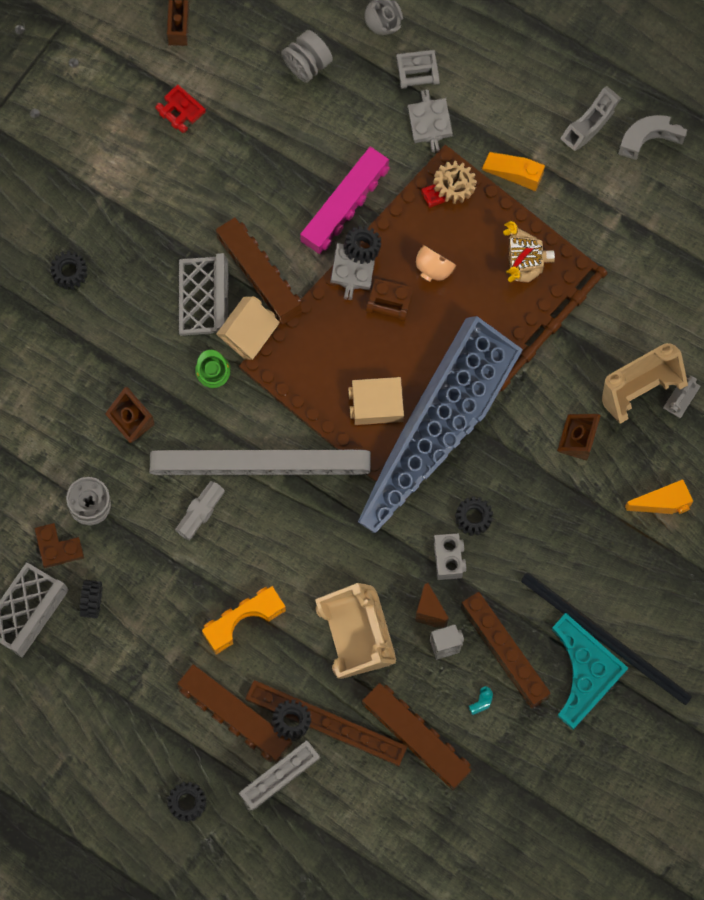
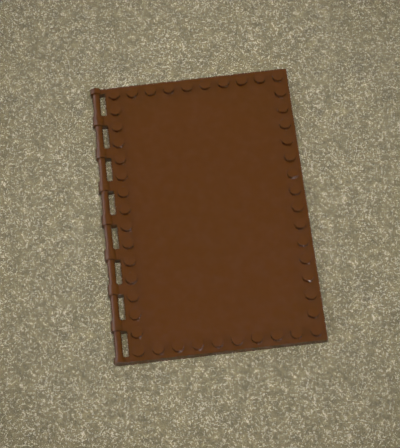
(336, 341)

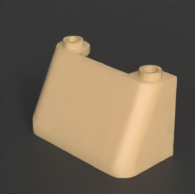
(656, 367)
(357, 630)

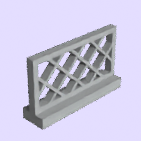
(219, 290)
(40, 614)
(279, 776)

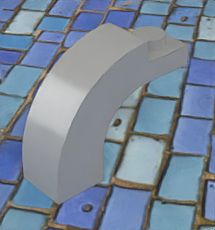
(592, 121)
(649, 128)

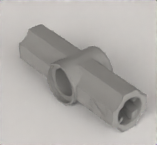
(200, 510)

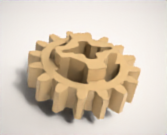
(463, 187)

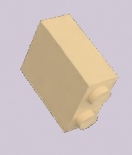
(248, 327)
(376, 401)

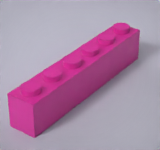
(345, 200)

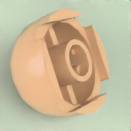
(433, 265)

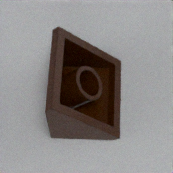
(130, 415)
(578, 435)
(430, 610)

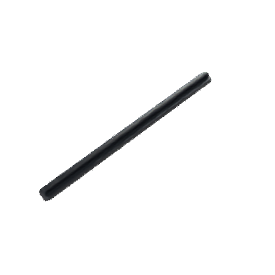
(607, 639)

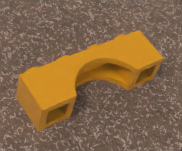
(264, 605)

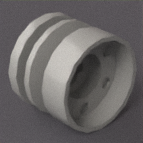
(307, 55)
(84, 490)

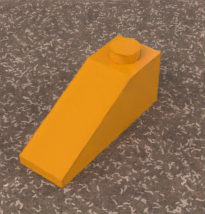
(515, 169)
(664, 500)

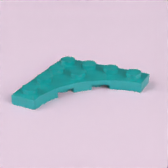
(592, 667)

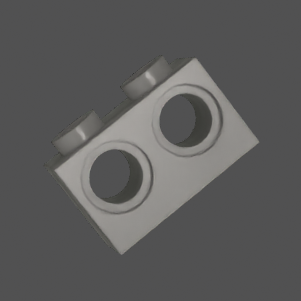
(445, 556)
(446, 641)

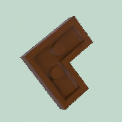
(56, 552)

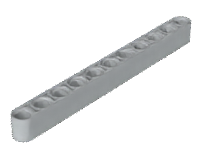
(260, 462)

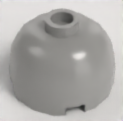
(383, 16)

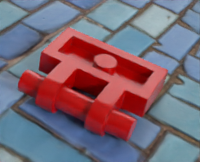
(183, 104)

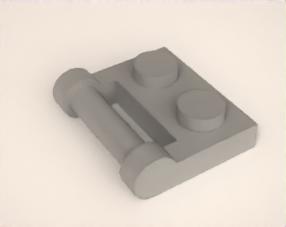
(416, 63)

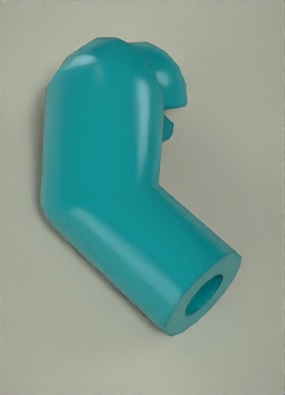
(484, 701)

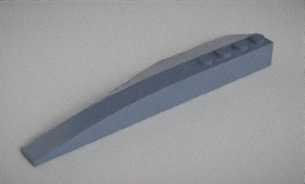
(444, 415)

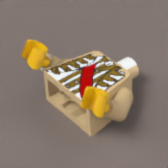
(525, 254)

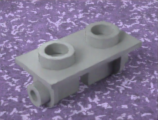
(681, 398)

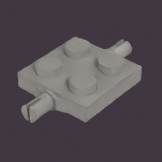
(430, 120)
(349, 273)

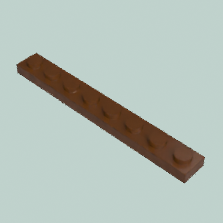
(331, 725)

